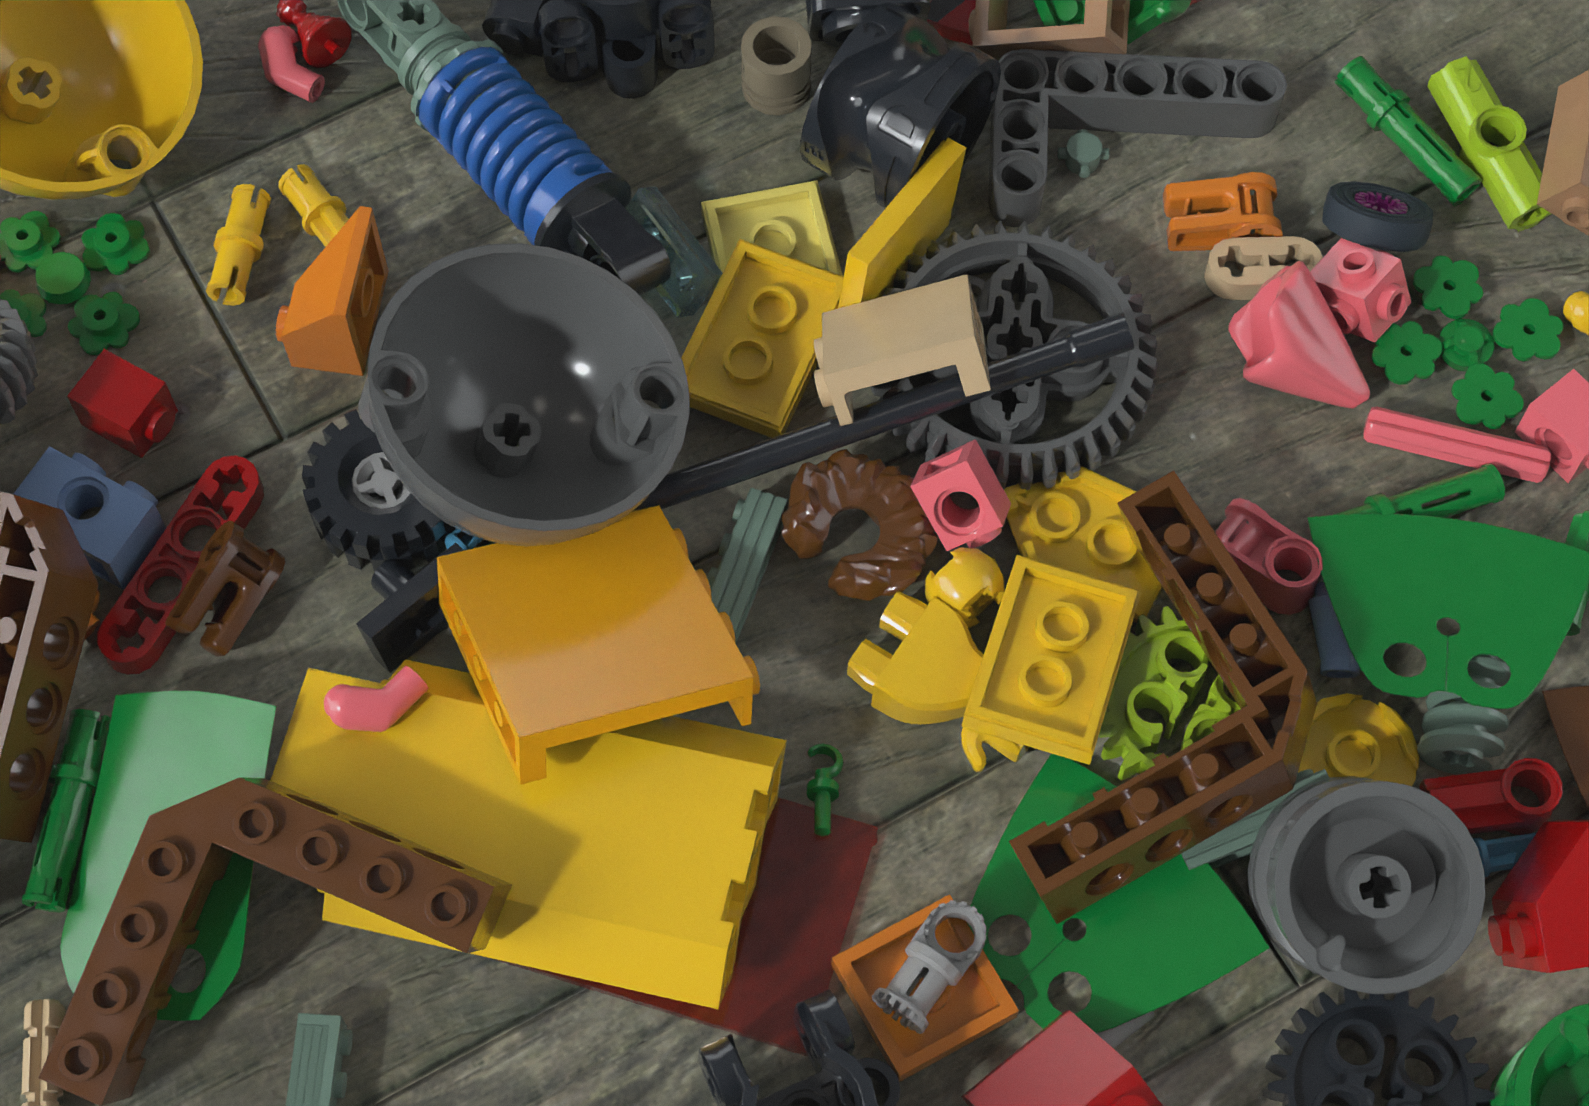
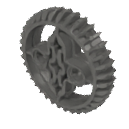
(1022, 267)

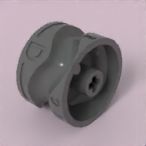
(1419, 892)

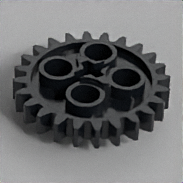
(1318, 1075)

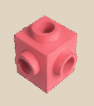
(1362, 288)

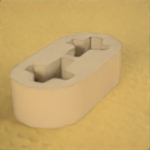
(1258, 260)

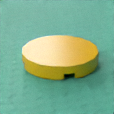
(1376, 726)

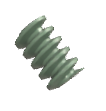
(1461, 733)

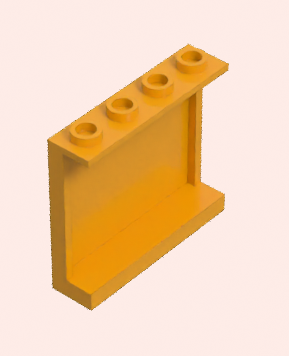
(591, 636)

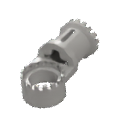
(933, 963)

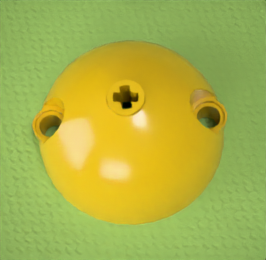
(104, 86)

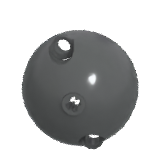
(533, 357)

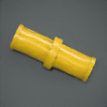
(238, 245)

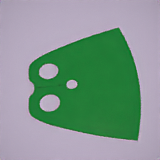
(1407, 572)
(1140, 943)

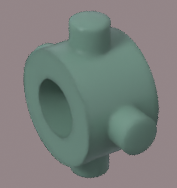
(1083, 153)

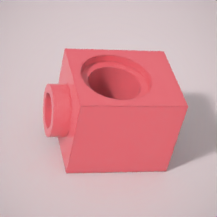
(1561, 424)
(961, 471)

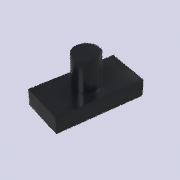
(407, 615)

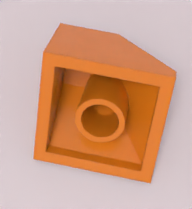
(337, 301)

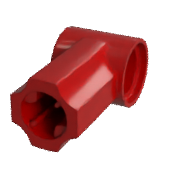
(1486, 799)

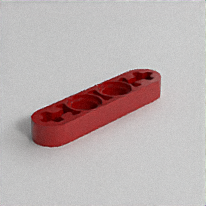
(172, 559)

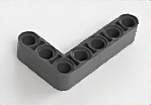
(1111, 106)

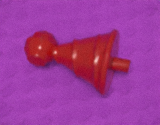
(322, 37)

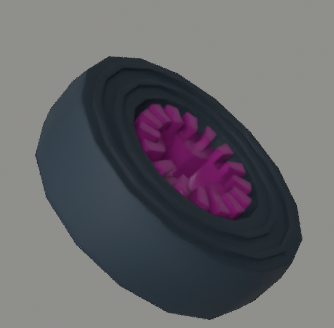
(1377, 216)

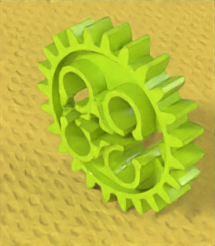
(1151, 683)

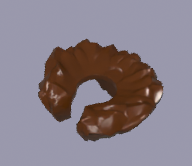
(886, 496)

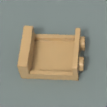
(900, 339)

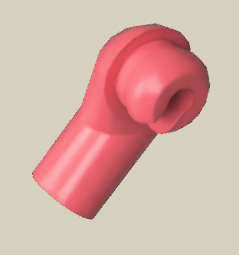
(281, 67)
(374, 708)

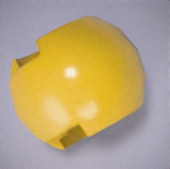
(967, 583)

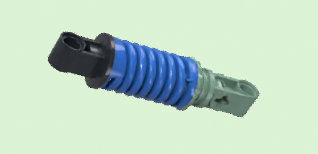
(510, 140)

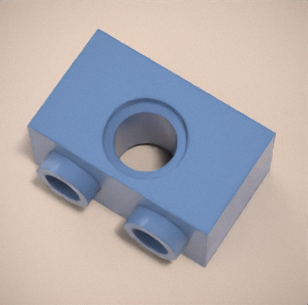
(121, 532)

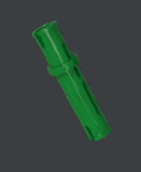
(1392, 114)
(1472, 489)
(63, 826)

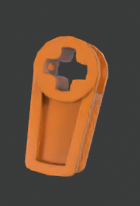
(1220, 210)

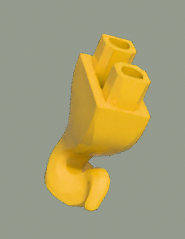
(928, 673)

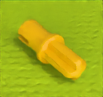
(320, 212)

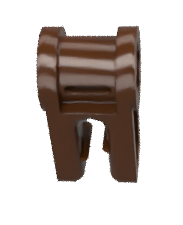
(248, 577)

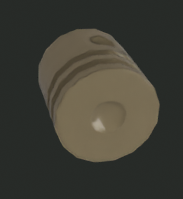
(776, 65)

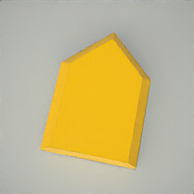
(1081, 531)

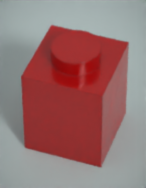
(123, 403)

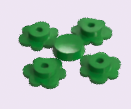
(65, 278)
(1467, 343)

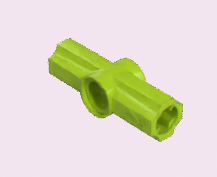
(1478, 117)

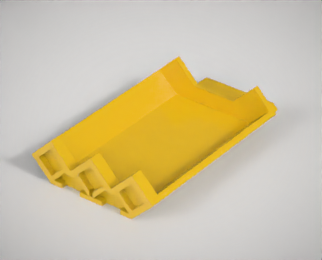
(616, 862)

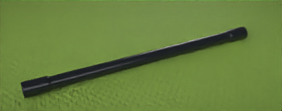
(1075, 349)

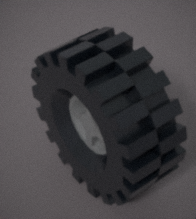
(346, 504)

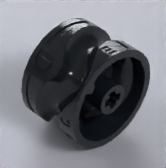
(895, 100)

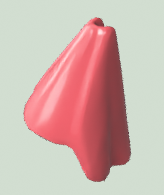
(1296, 342)

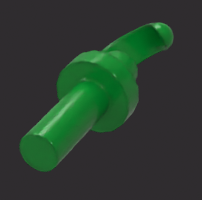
(823, 788)

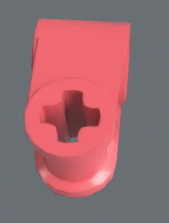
(1267, 547)

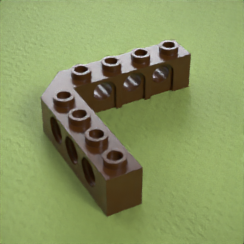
(43, 626)
(1219, 777)
(170, 881)

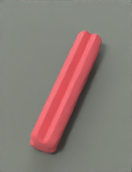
(1456, 444)

